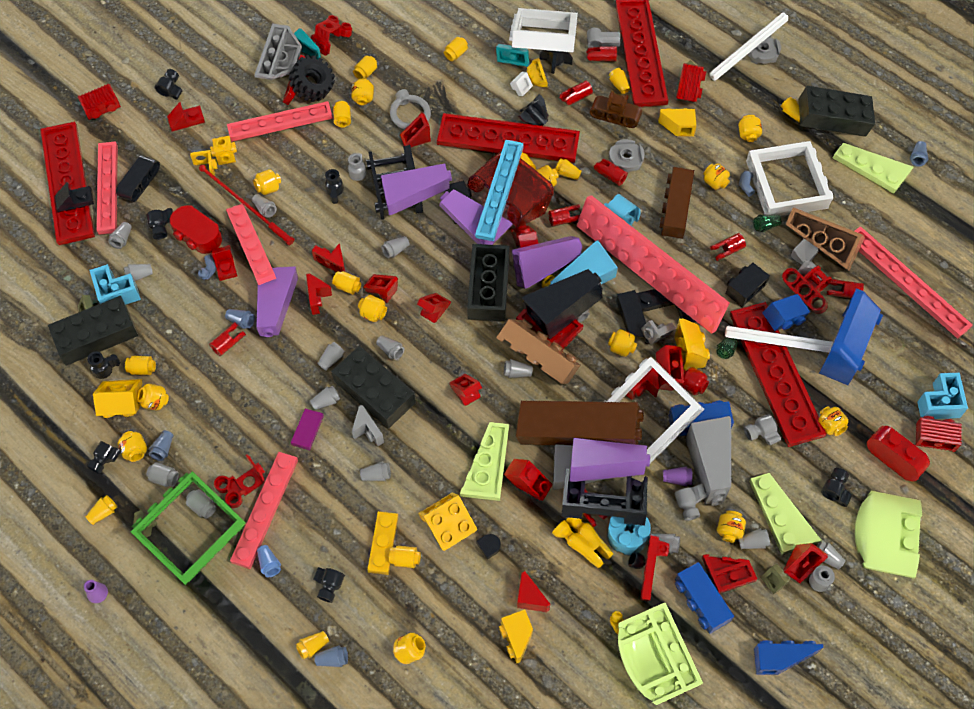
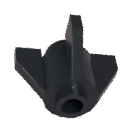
(556, 58)
(535, 112)

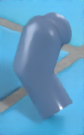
(744, 183)

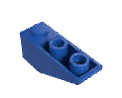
(777, 658)

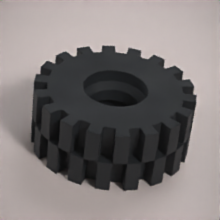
(315, 69)

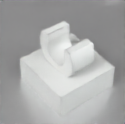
(521, 83)

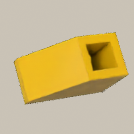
(678, 121)
(518, 633)

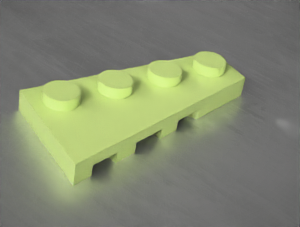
(877, 168)
(487, 471)
(781, 515)

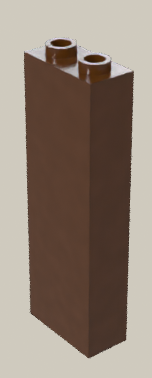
(563, 421)

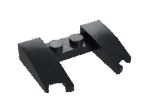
(634, 304)
(631, 507)

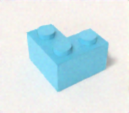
(109, 287)
(946, 400)

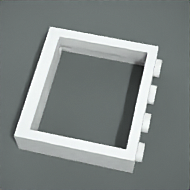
(543, 40)
(762, 187)
(680, 424)

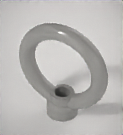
(404, 98)

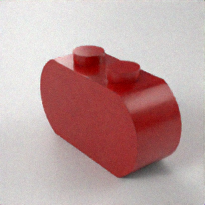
(195, 229)
(898, 453)

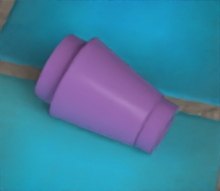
(678, 476)
(95, 591)

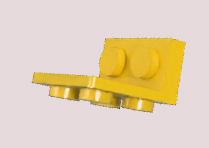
(448, 521)

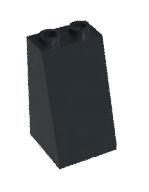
(563, 301)

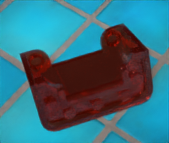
(528, 194)

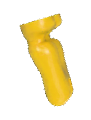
(583, 541)

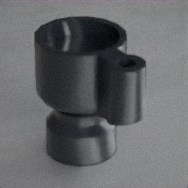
(166, 86)
(333, 185)
(157, 221)
(101, 366)
(103, 454)
(835, 489)
(331, 581)

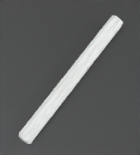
(748, 46)
(778, 339)

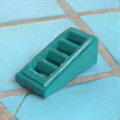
(308, 45)

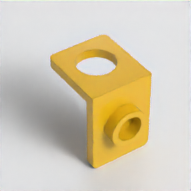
(209, 159)

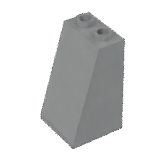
(711, 457)

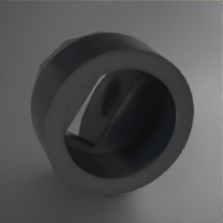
(636, 560)

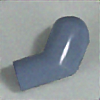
(210, 268)

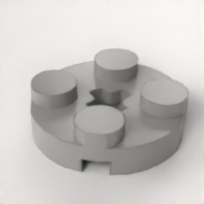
(766, 56)
(628, 146)

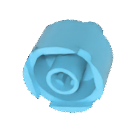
(624, 209)
(624, 540)

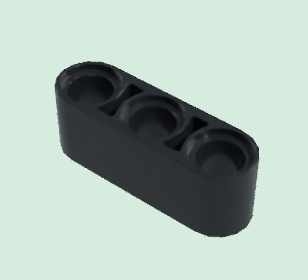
(138, 178)

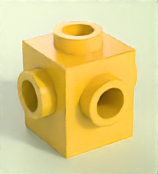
(223, 150)

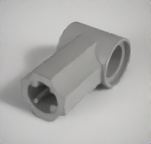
(596, 38)

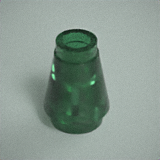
(765, 222)
(727, 347)

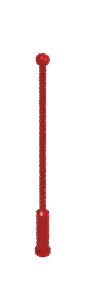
(271, 225)

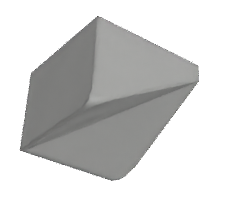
(804, 251)

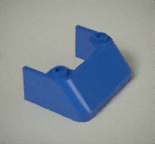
(852, 338)

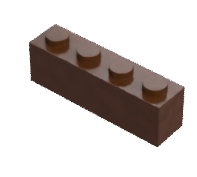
(677, 202)

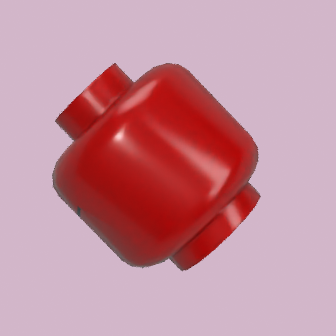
(695, 381)

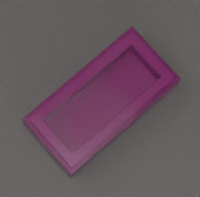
(307, 429)

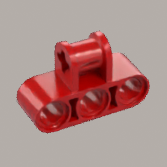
(813, 282)

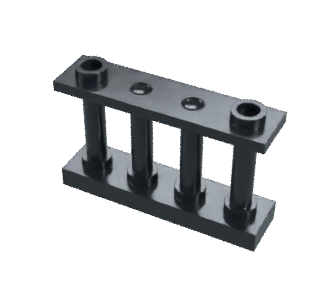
(405, 158)

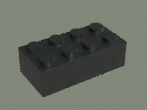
(836, 111)
(488, 282)
(92, 330)
(373, 387)

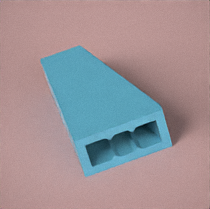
(593, 258)

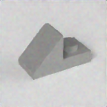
(365, 424)

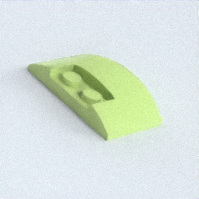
(889, 533)
(656, 655)

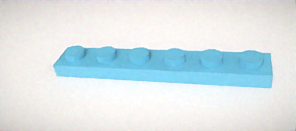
(499, 190)

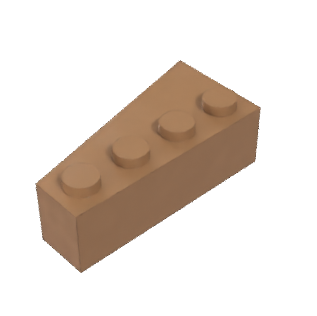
(832, 239)
(539, 350)

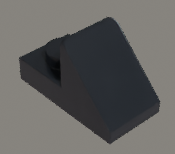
(71, 199)

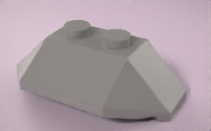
(279, 53)

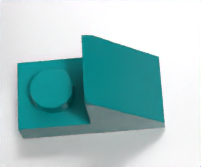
(512, 55)

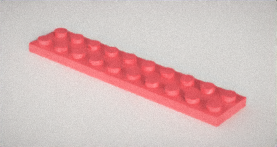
(653, 264)

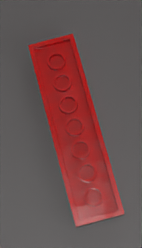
(641, 53)
(491, 135)
(65, 165)
(779, 380)

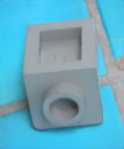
(657, 333)

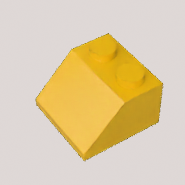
(692, 343)
(117, 398)

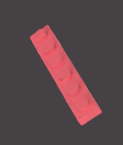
(279, 121)
(107, 187)
(251, 244)
(264, 510)

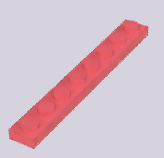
(913, 285)

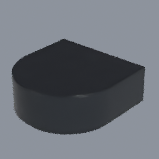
(489, 545)

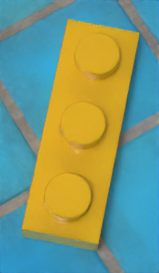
(382, 542)

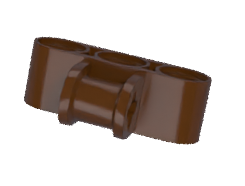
(616, 110)

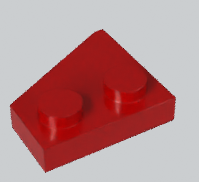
(728, 572)

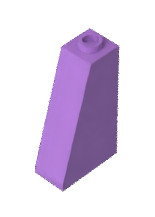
(413, 186)
(468, 214)
(543, 259)
(274, 300)
(606, 460)

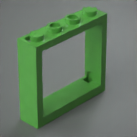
(169, 497)

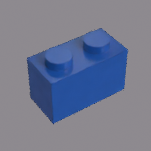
(786, 312)

